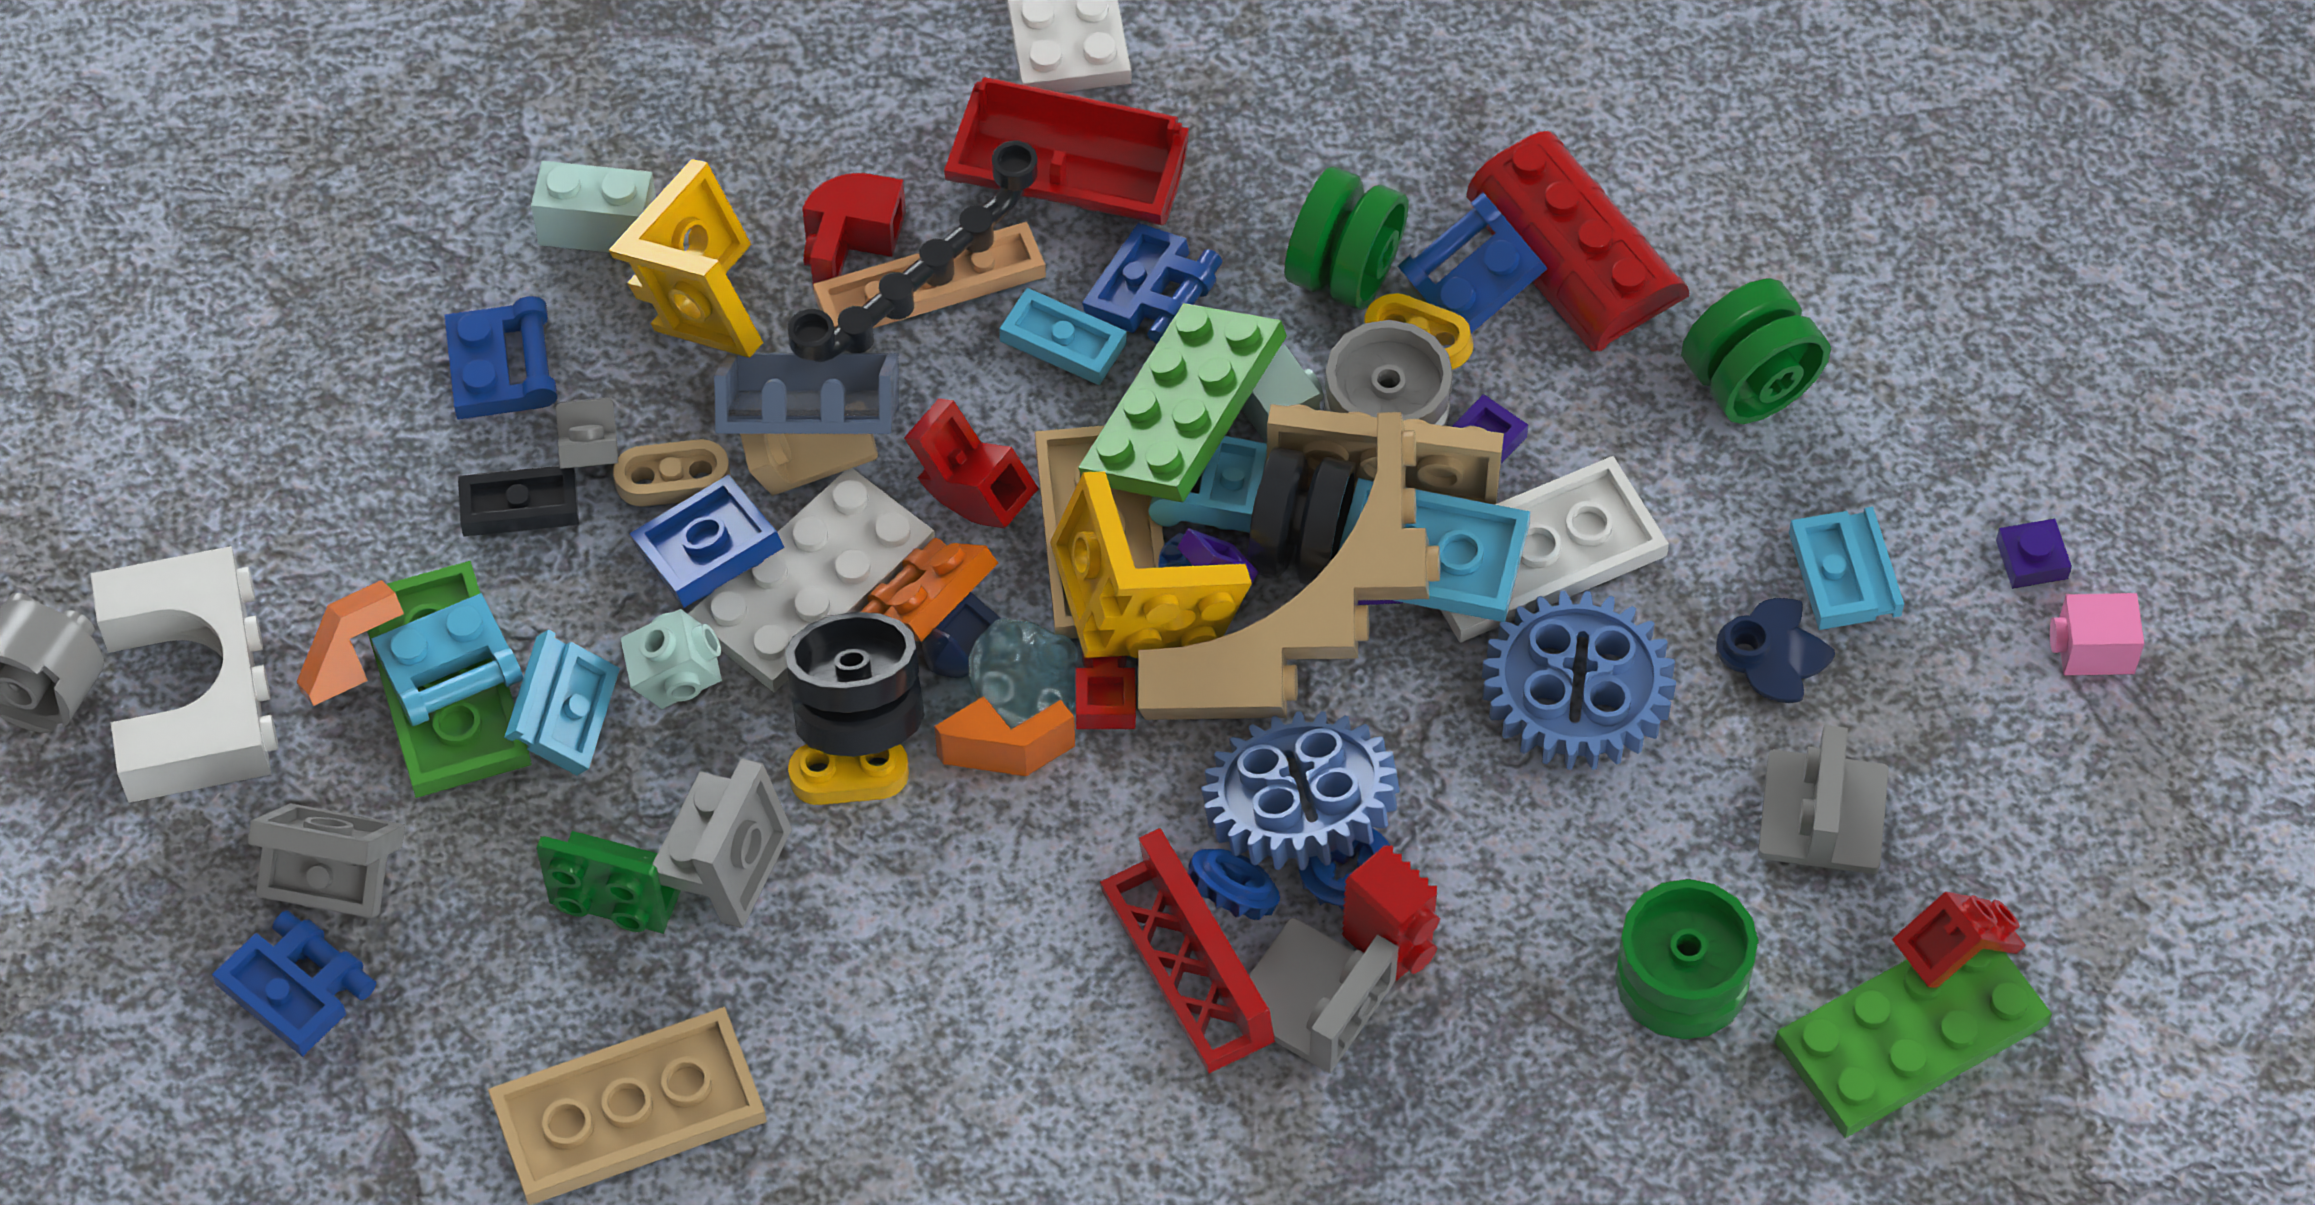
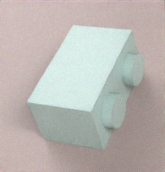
(588, 204)

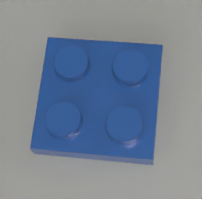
(706, 540)

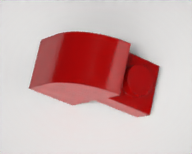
(853, 214)
(965, 475)

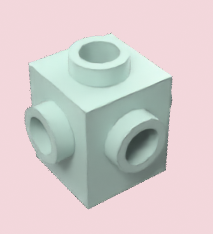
(672, 658)

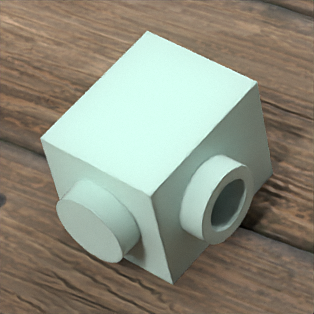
(1283, 385)

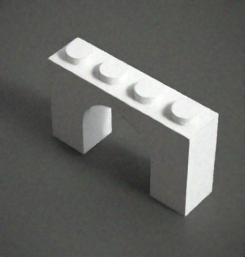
(223, 731)

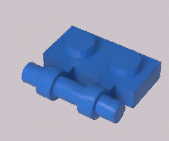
(1139, 274)
(282, 994)

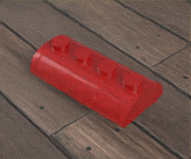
(1085, 149)
(1597, 262)

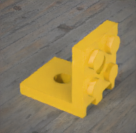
(690, 285)
(1132, 608)

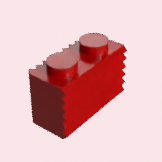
(1395, 903)

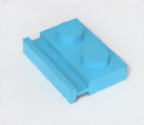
(1845, 568)
(562, 702)

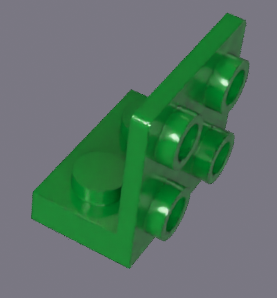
(606, 882)

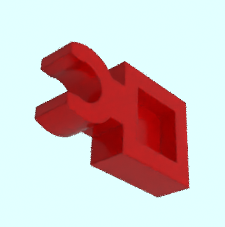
(1105, 694)

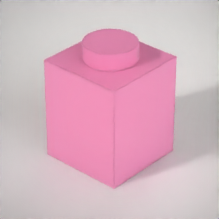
(2098, 634)

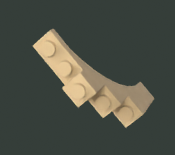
(1248, 669)

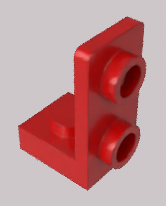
(1954, 932)

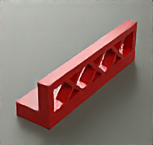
(1203, 937)

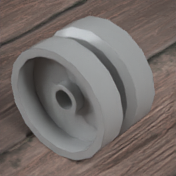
(1390, 370)

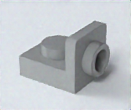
(586, 433)

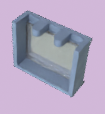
(806, 396)

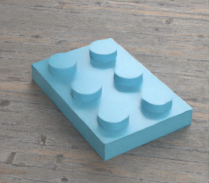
(1477, 546)

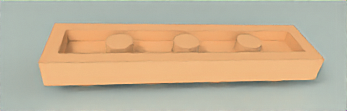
(1006, 264)

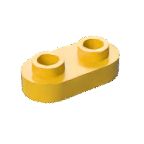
(1443, 324)
(847, 777)

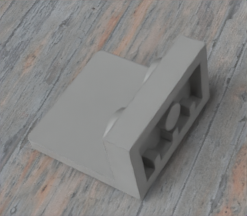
(1322, 990)

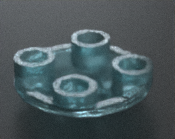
(1022, 669)

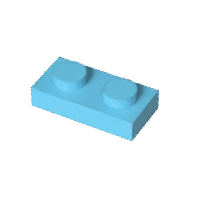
(1063, 336)

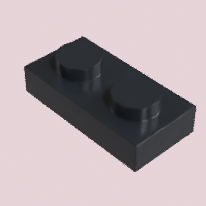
(518, 500)

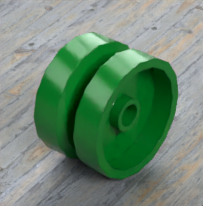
(1346, 238)
(1755, 351)
(1686, 959)

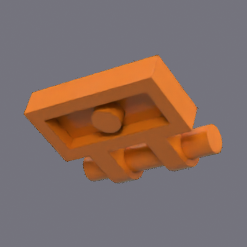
(931, 584)

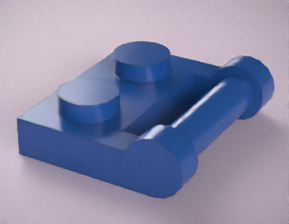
(1486, 276)
(481, 360)

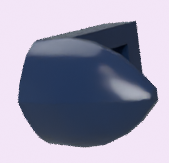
(951, 642)

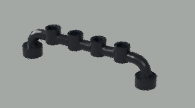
(813, 331)

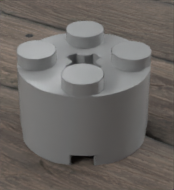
(44, 663)

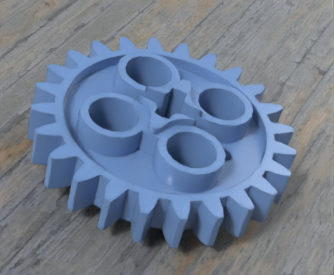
(1634, 685)
(1342, 775)

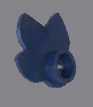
(1781, 649)

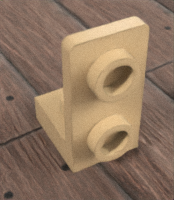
(794, 460)

